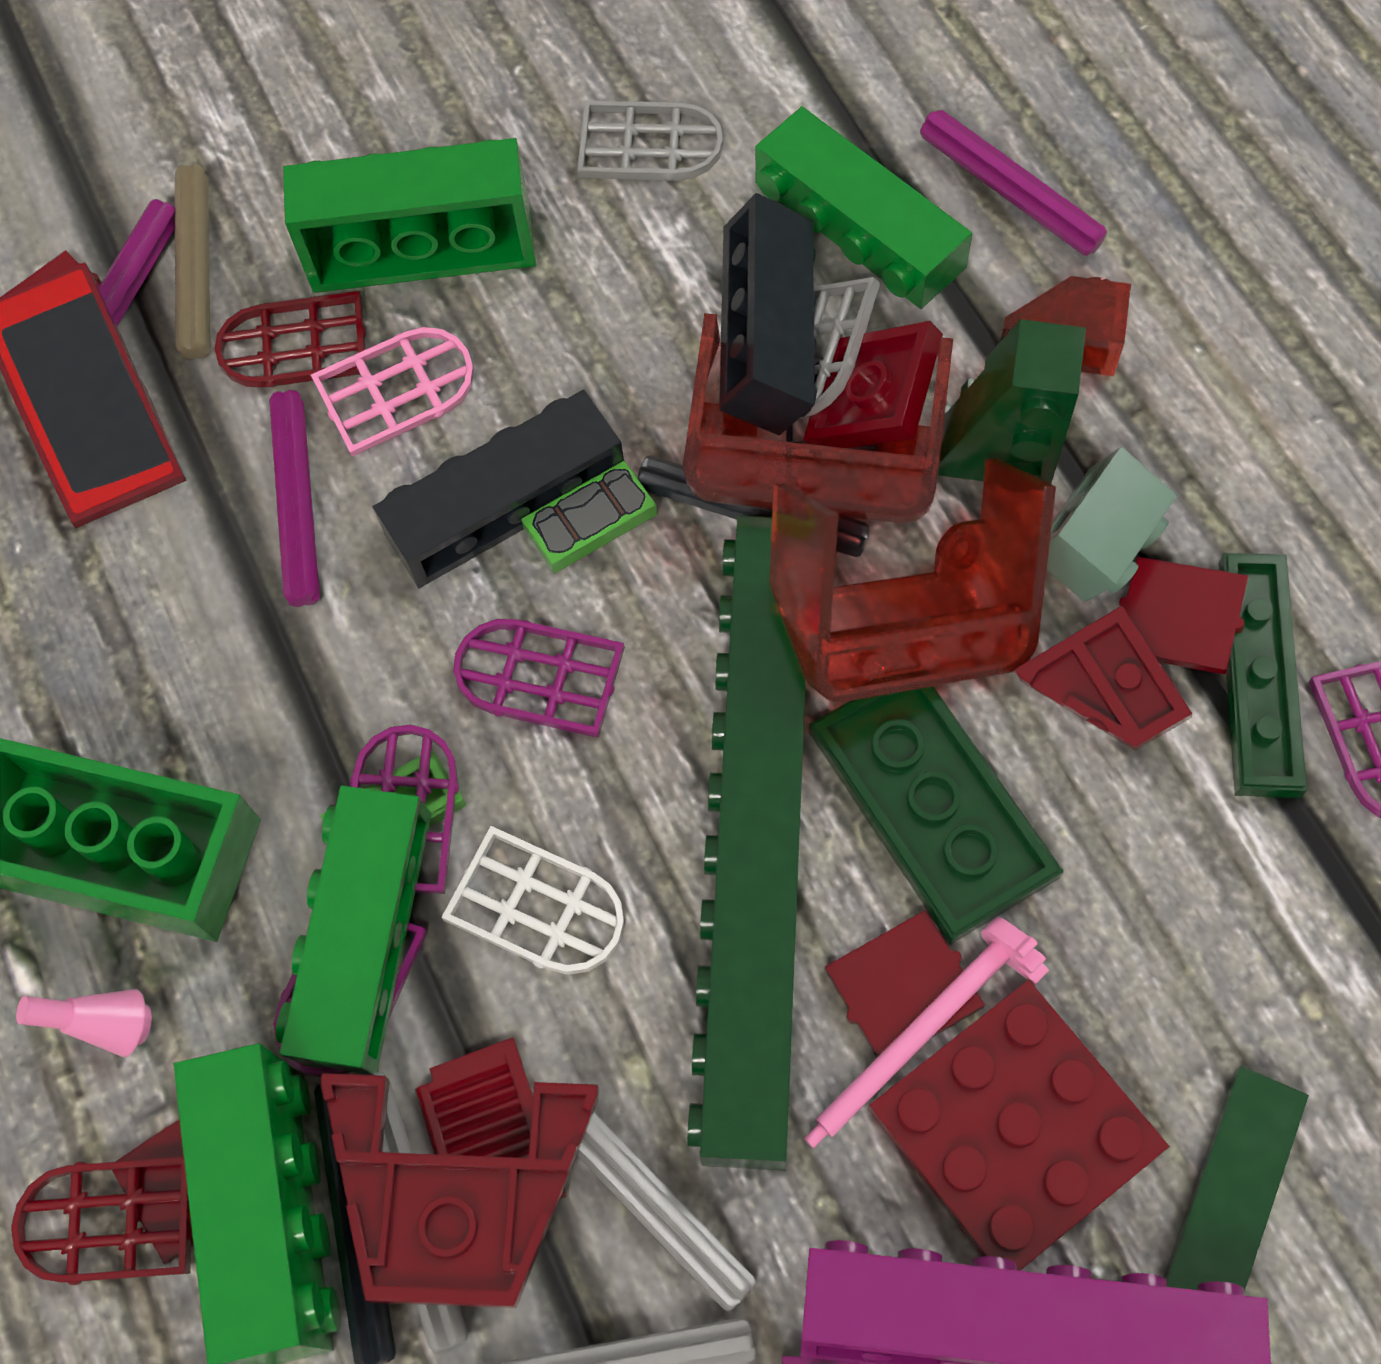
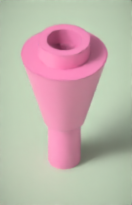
(105, 1020)

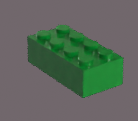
(410, 215)
(121, 840)
(254, 1208)

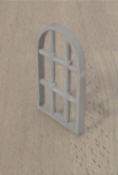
(629, 129)
(837, 327)

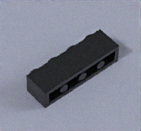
(767, 316)
(487, 492)

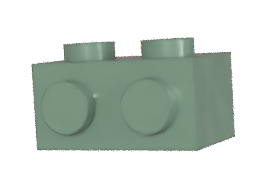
(1106, 525)

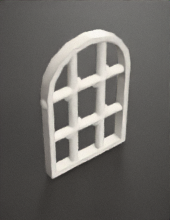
(525, 881)

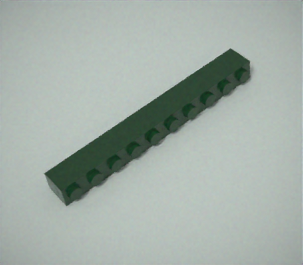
(756, 874)

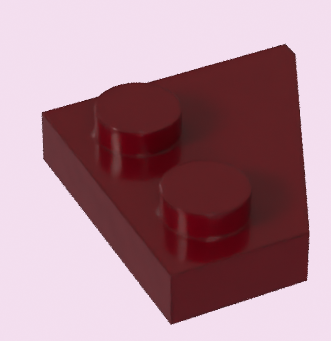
(1109, 681)

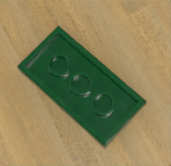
(936, 807)

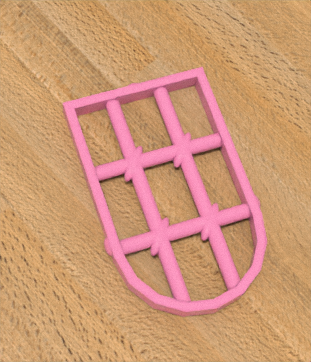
(373, 381)

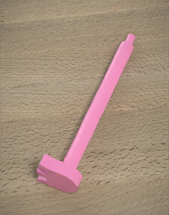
(1005, 945)

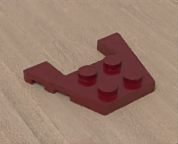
(450, 1223)

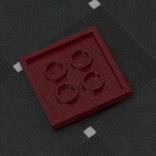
(1017, 1128)

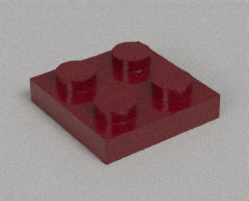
(884, 390)

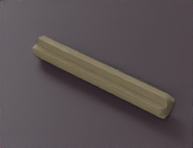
(192, 262)

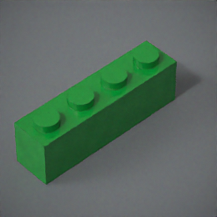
(862, 207)
(355, 931)

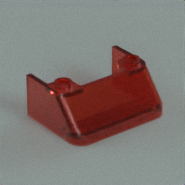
(734, 467)
(918, 630)

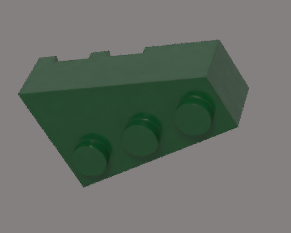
(1016, 404)

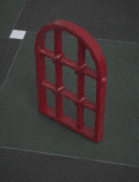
(267, 332)
(125, 1241)

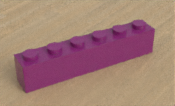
(990, 1313)

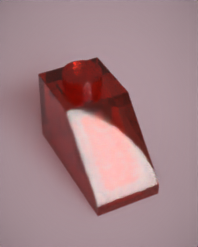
(1086, 303)

